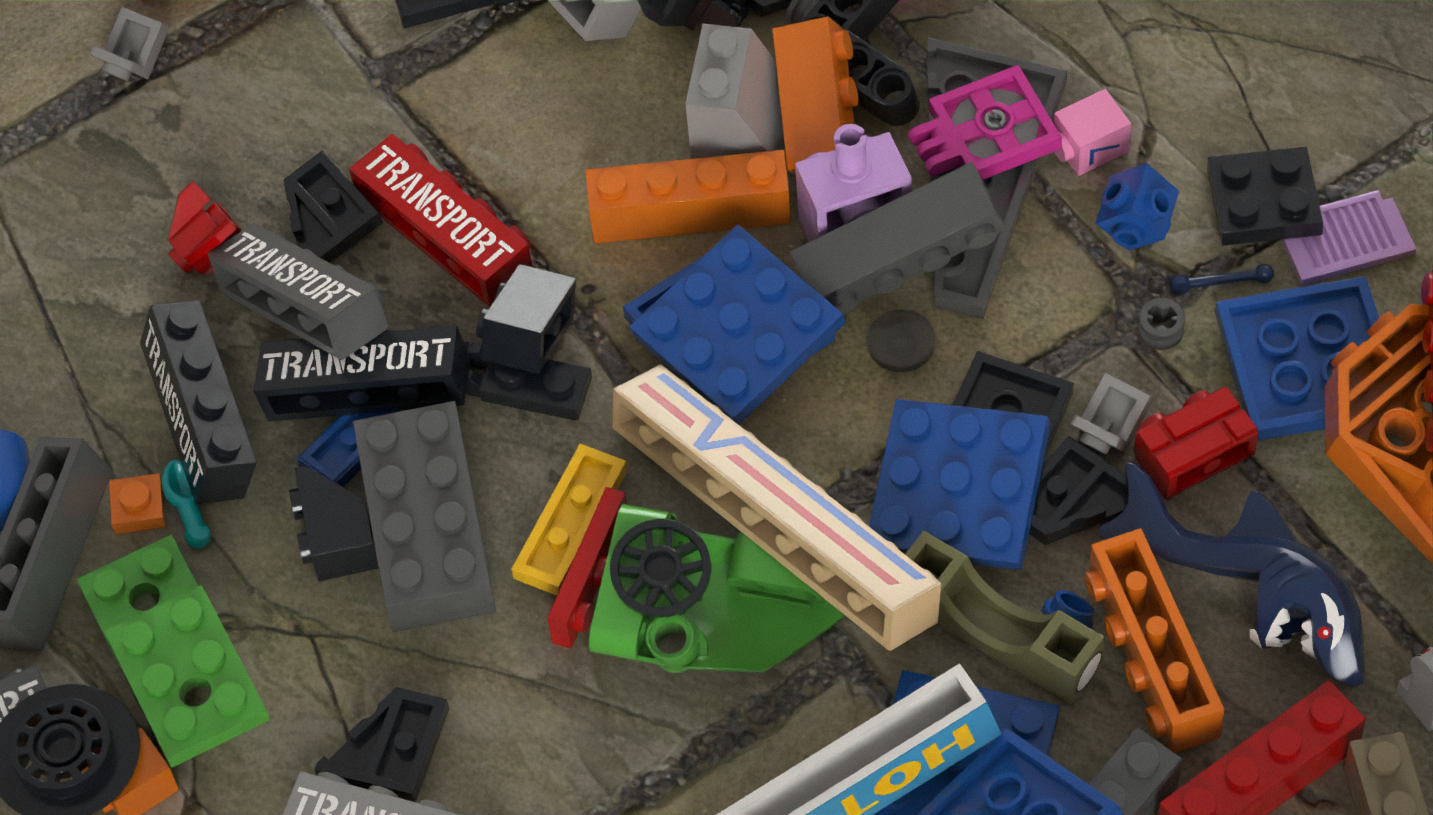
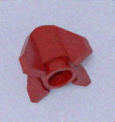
(198, 230)

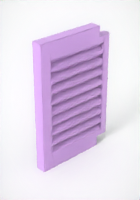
(1355, 236)

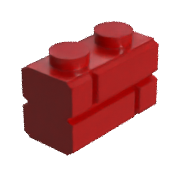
(1194, 441)

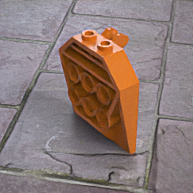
(1380, 392)

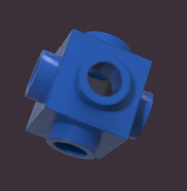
(1137, 207)

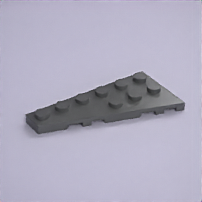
(970, 276)

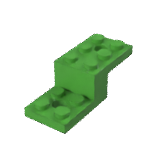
(172, 651)

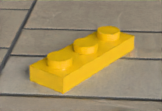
(566, 517)

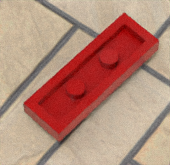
(574, 605)

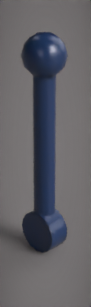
(1181, 283)

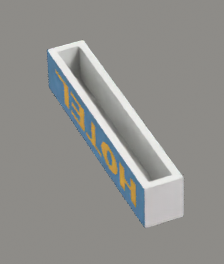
(883, 755)

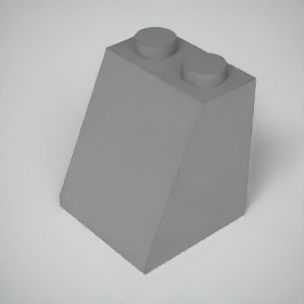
(733, 95)

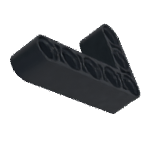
(881, 74)

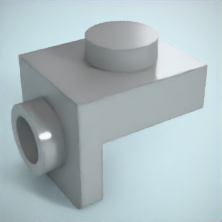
(132, 45)
(1112, 415)

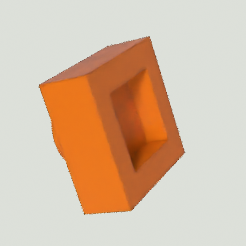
(137, 504)

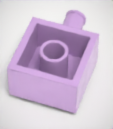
(849, 180)

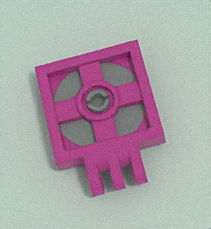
(986, 123)

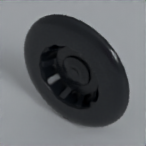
(57, 738)

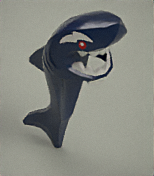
(1262, 549)

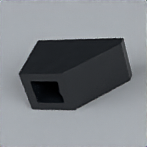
(336, 525)

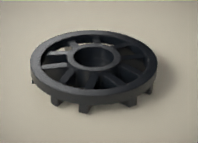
(660, 568)

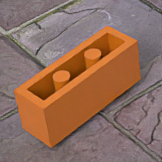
(813, 85)

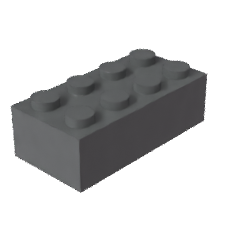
(424, 516)

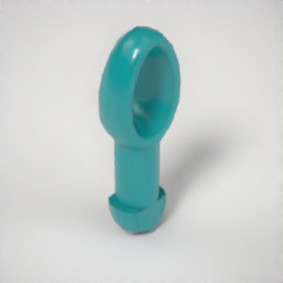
(178, 494)

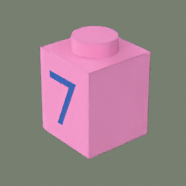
(1092, 132)

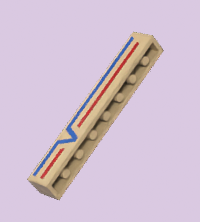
(777, 507)

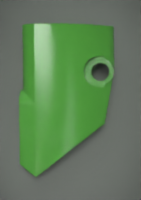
(744, 623)

